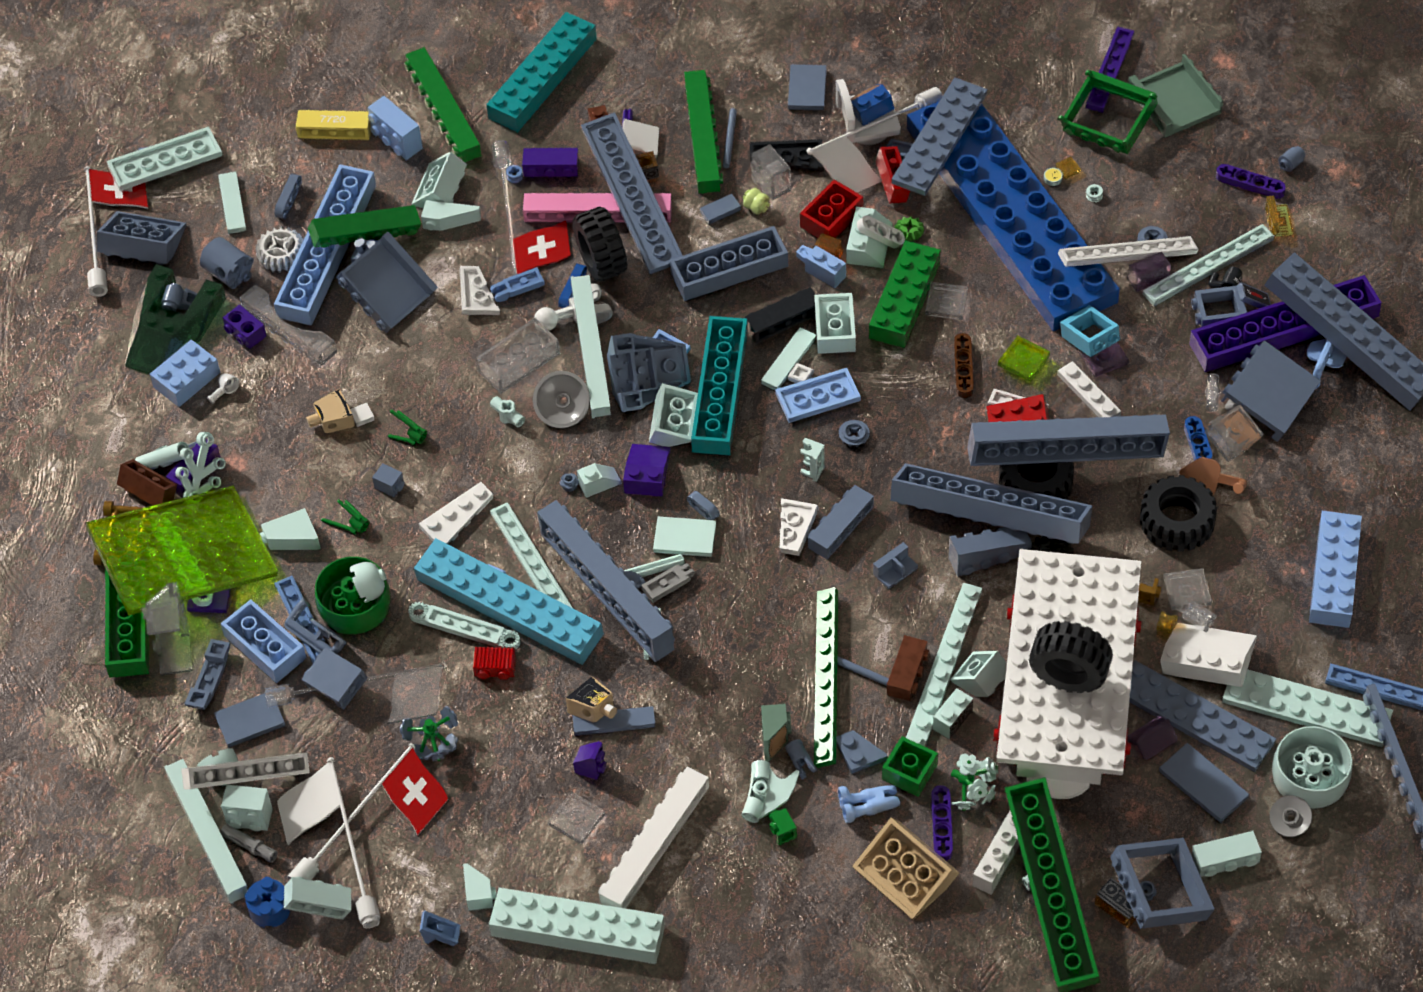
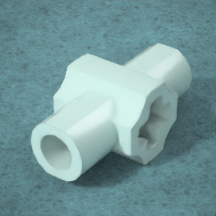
(507, 411)

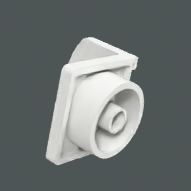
(872, 134)

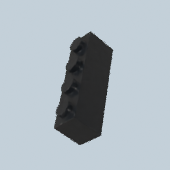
(781, 315)

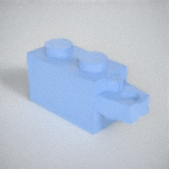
(822, 265)

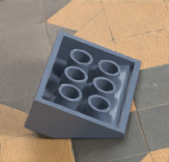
(140, 237)

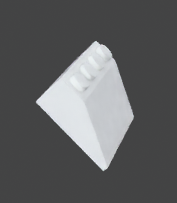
(1208, 656)

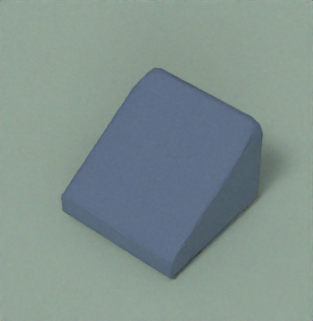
(187, 299)

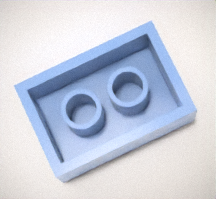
(394, 128)
(185, 373)

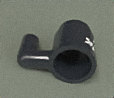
(1231, 278)

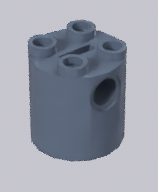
(226, 262)

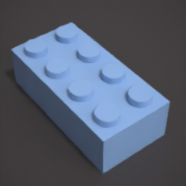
(263, 641)

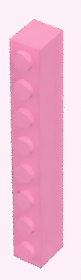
(564, 206)

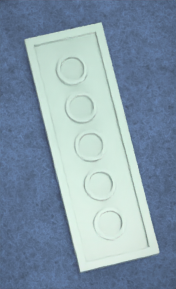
(164, 158)

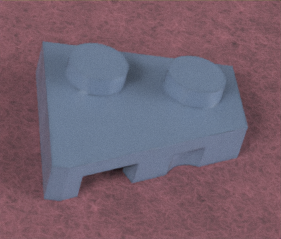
(858, 751)

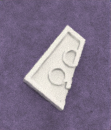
(475, 294)
(795, 525)

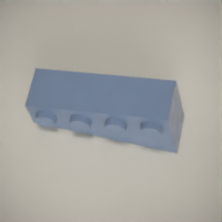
(986, 549)

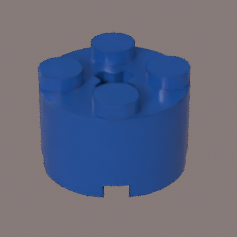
(266, 903)

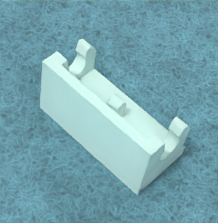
(814, 458)

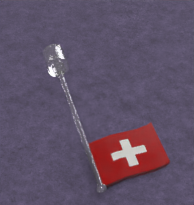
(536, 247)

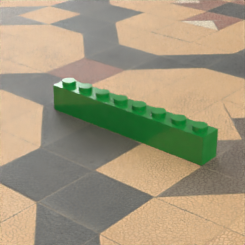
(442, 104)
(702, 131)

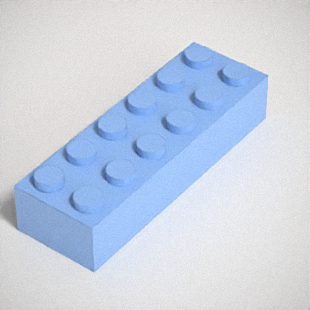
(1335, 569)

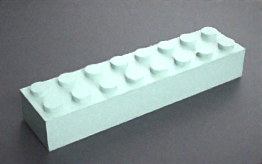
(577, 925)

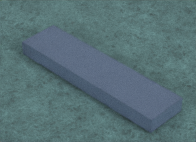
(623, 720)

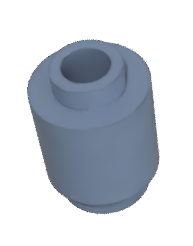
(1291, 158)
(172, 297)

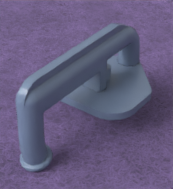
(307, 636)

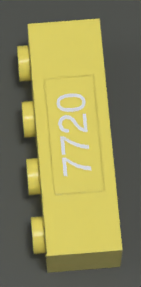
(333, 125)

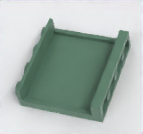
(1181, 96)

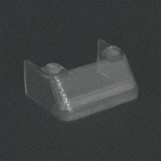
(170, 624)

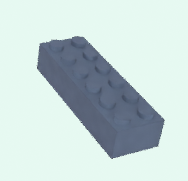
(729, 263)

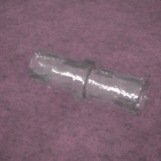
(1212, 392)

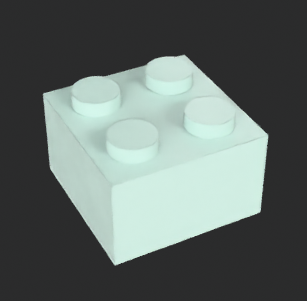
(246, 807)

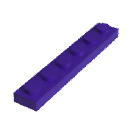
(1111, 66)

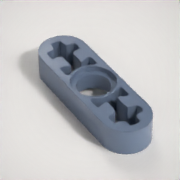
(288, 196)

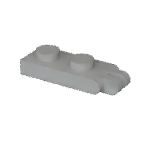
(667, 581)

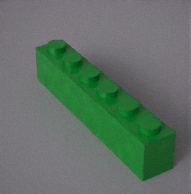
(364, 225)

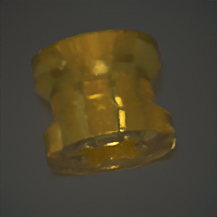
(1167, 622)

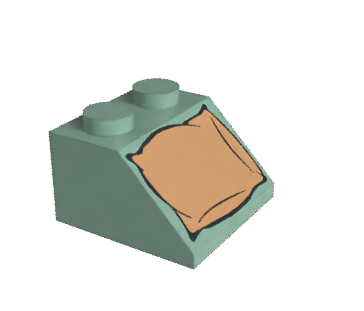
(775, 728)

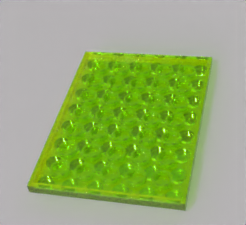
(194, 541)

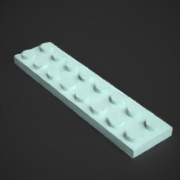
(1304, 706)

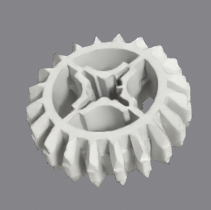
(278, 248)

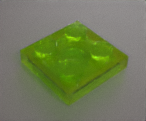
(1023, 358)

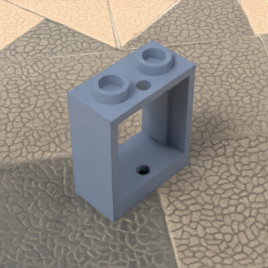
(1216, 295)

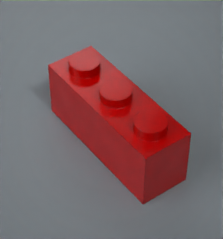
(888, 162)

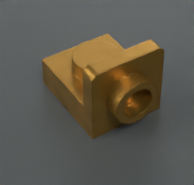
(1148, 593)

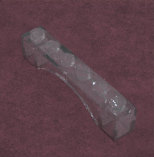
(314, 344)

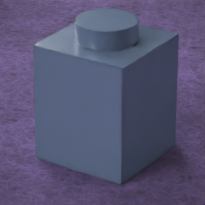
(388, 480)

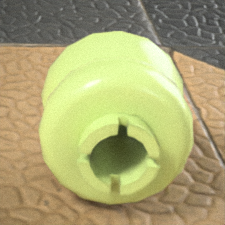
(756, 201)

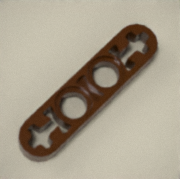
(963, 365)

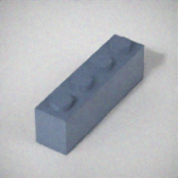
(840, 521)

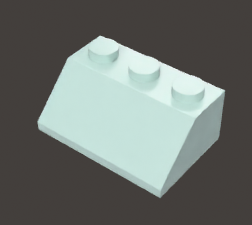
(440, 180)
(863, 249)
(673, 416)

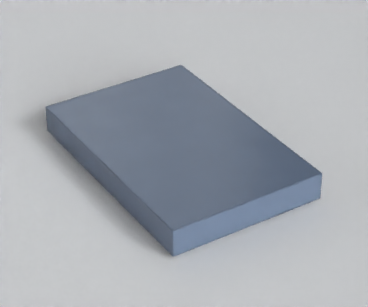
(807, 87)
(248, 720)

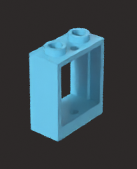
(1074, 325)

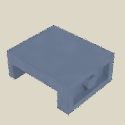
(334, 677)

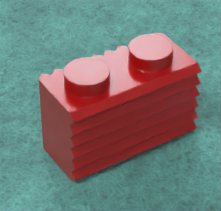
(494, 662)

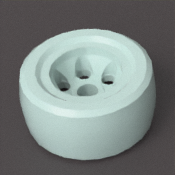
(1320, 752)

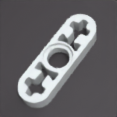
(869, 227)

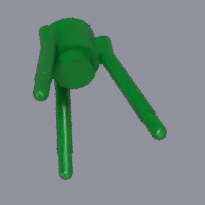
(415, 432)
(357, 521)

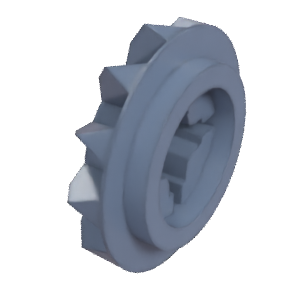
(1151, 232)
(854, 426)

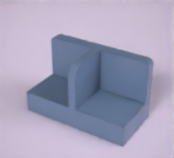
(894, 566)

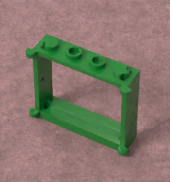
(1117, 88)

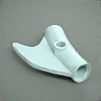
(164, 455)
(766, 791)

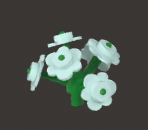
(977, 789)

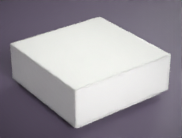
(800, 373)
(362, 414)

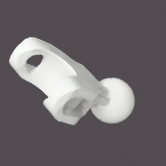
(550, 318)

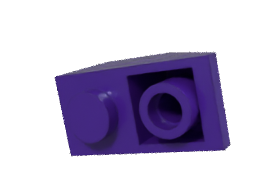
(590, 760)

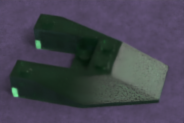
(162, 332)

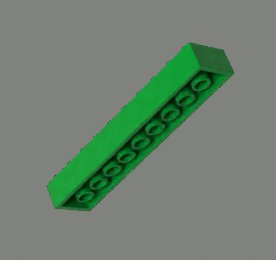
(1052, 885)

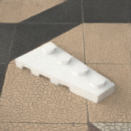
(456, 515)

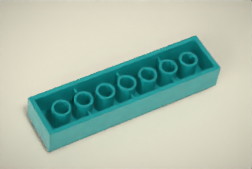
(541, 72)
(719, 385)

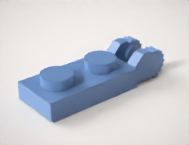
(517, 284)

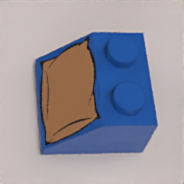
(872, 104)

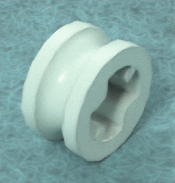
(1094, 188)

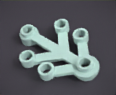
(198, 470)

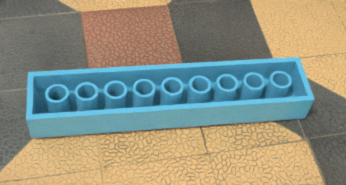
(509, 601)

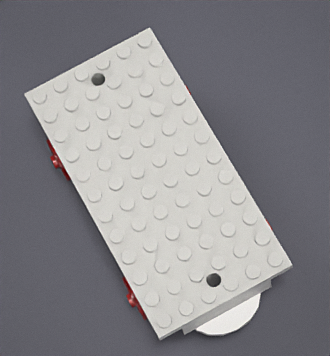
(1057, 731)

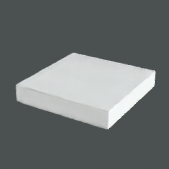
(641, 136)

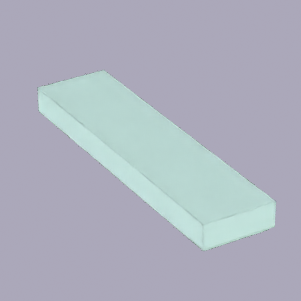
(232, 202)
(788, 358)

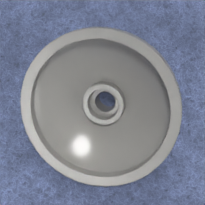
(548, 398)

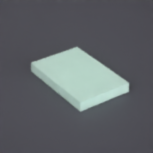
(684, 536)

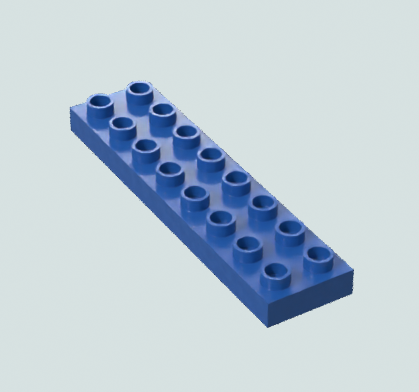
(1019, 219)

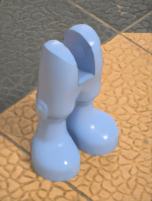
(875, 800)

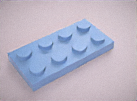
(818, 395)

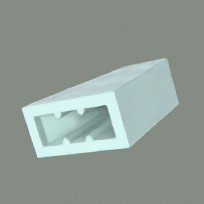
(290, 532)

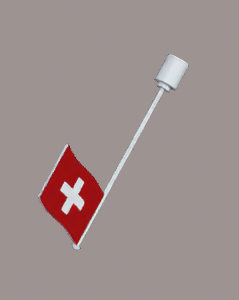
(104, 190)
(410, 790)

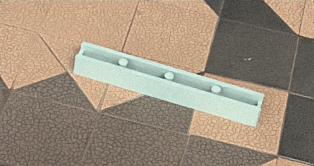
(590, 346)
(208, 834)

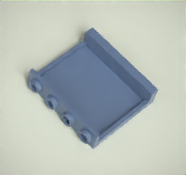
(386, 282)
(1271, 388)

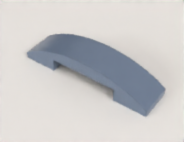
(210, 675)

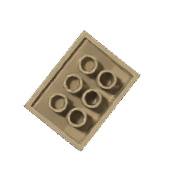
(905, 868)

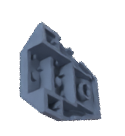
(641, 366)

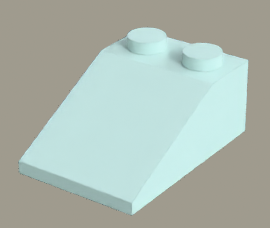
(835, 323)

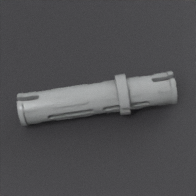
(255, 846)

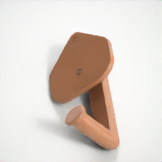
(1209, 473)

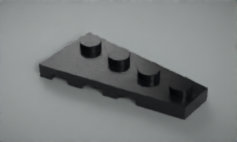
(793, 152)

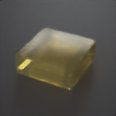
(1068, 167)

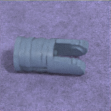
(800, 757)

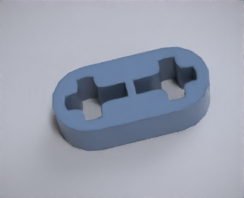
(703, 506)

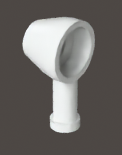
(228, 385)

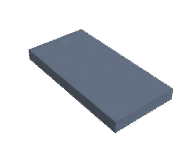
(1204, 782)

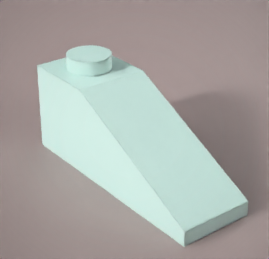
(446, 215)

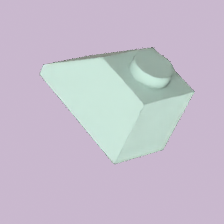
(597, 478)
(478, 889)

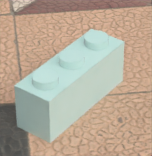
(1226, 854)
(317, 898)

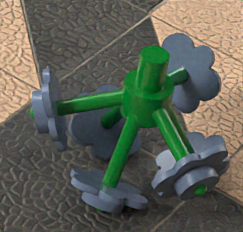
(429, 729)

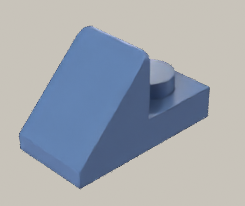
(439, 928)

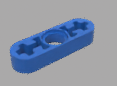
(579, 270)
(1200, 433)

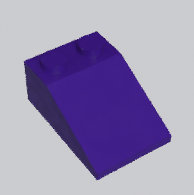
(646, 470)

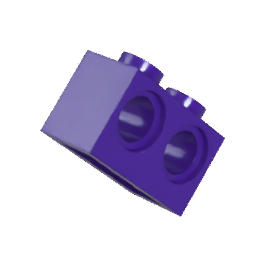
(244, 326)

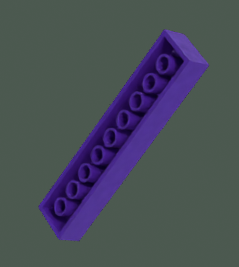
(1277, 324)

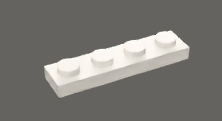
(1088, 391)

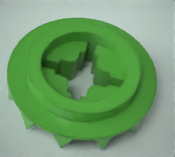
(916, 231)

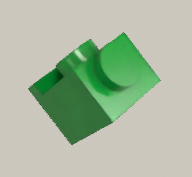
(782, 826)

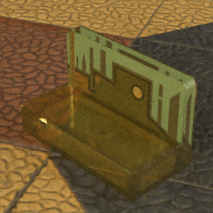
(1278, 218)

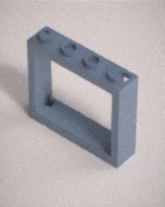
(1177, 848)

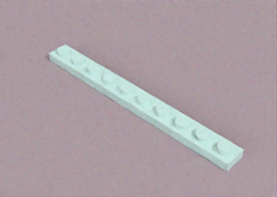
(944, 663)

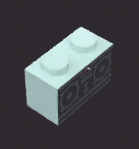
(952, 713)

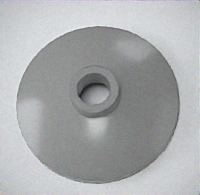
(1290, 806)

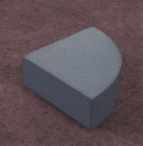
(635, 577)

